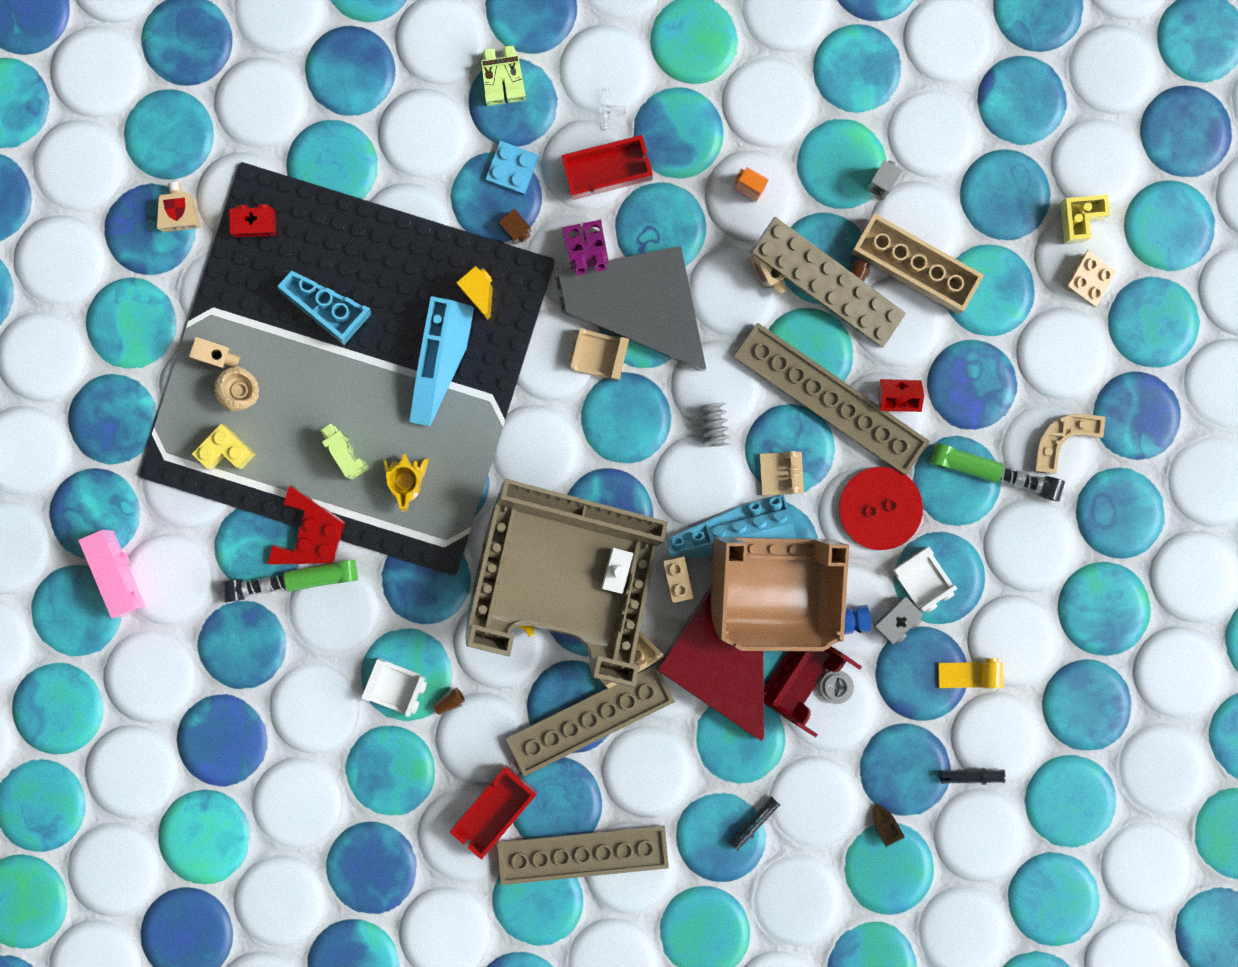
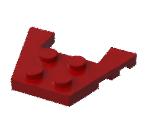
(317, 536)

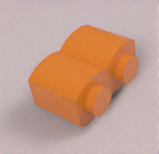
(750, 183)

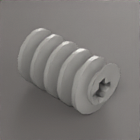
(714, 425)

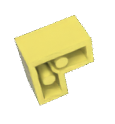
(1078, 213)
(222, 444)

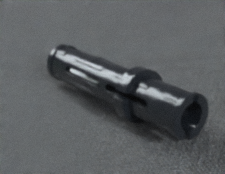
(973, 776)
(736, 842)

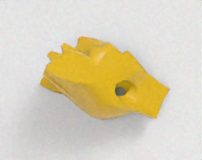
(405, 480)

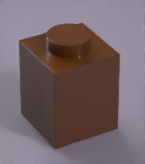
(515, 227)

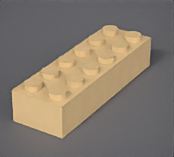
(917, 264)

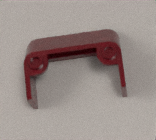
(797, 679)

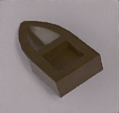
(886, 826)

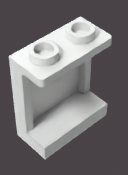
(924, 580)
(394, 687)

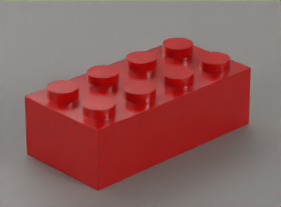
(607, 167)
(493, 811)

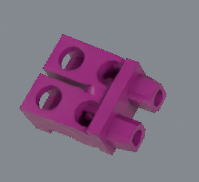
(587, 253)

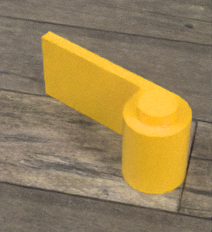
(971, 674)

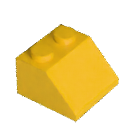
(478, 289)

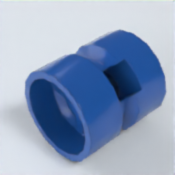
(857, 620)

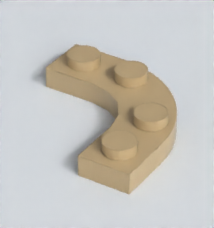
(1058, 432)

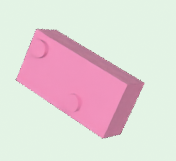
(112, 573)

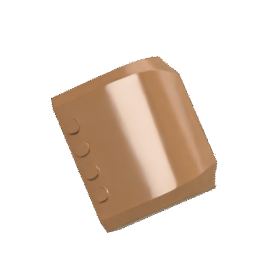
(779, 592)

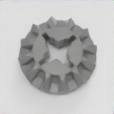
(843, 694)

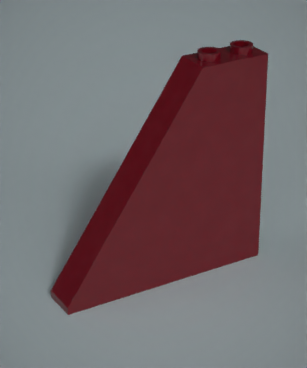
(717, 671)

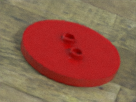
(880, 508)

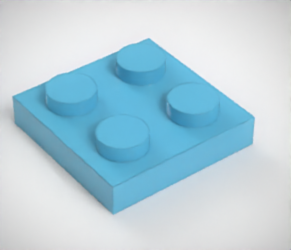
(512, 167)

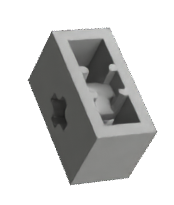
(884, 179)
(887, 623)

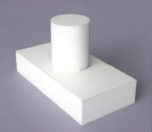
(617, 570)

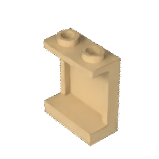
(598, 354)
(677, 579)

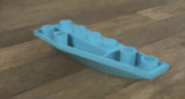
(440, 355)
(756, 519)

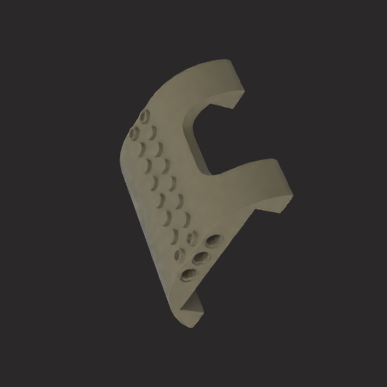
(547, 570)

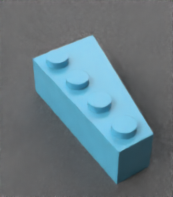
(330, 310)

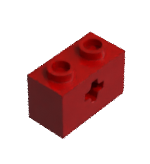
(263, 226)
(900, 395)

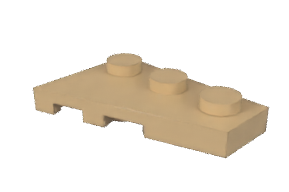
(645, 655)

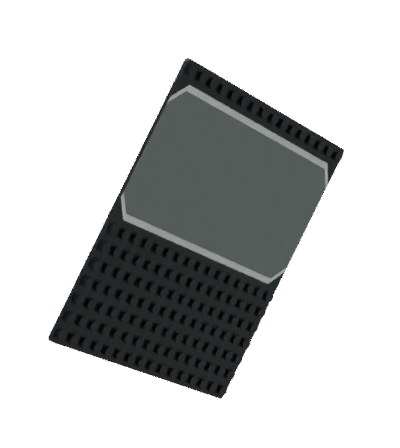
(360, 387)

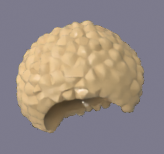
(236, 389)

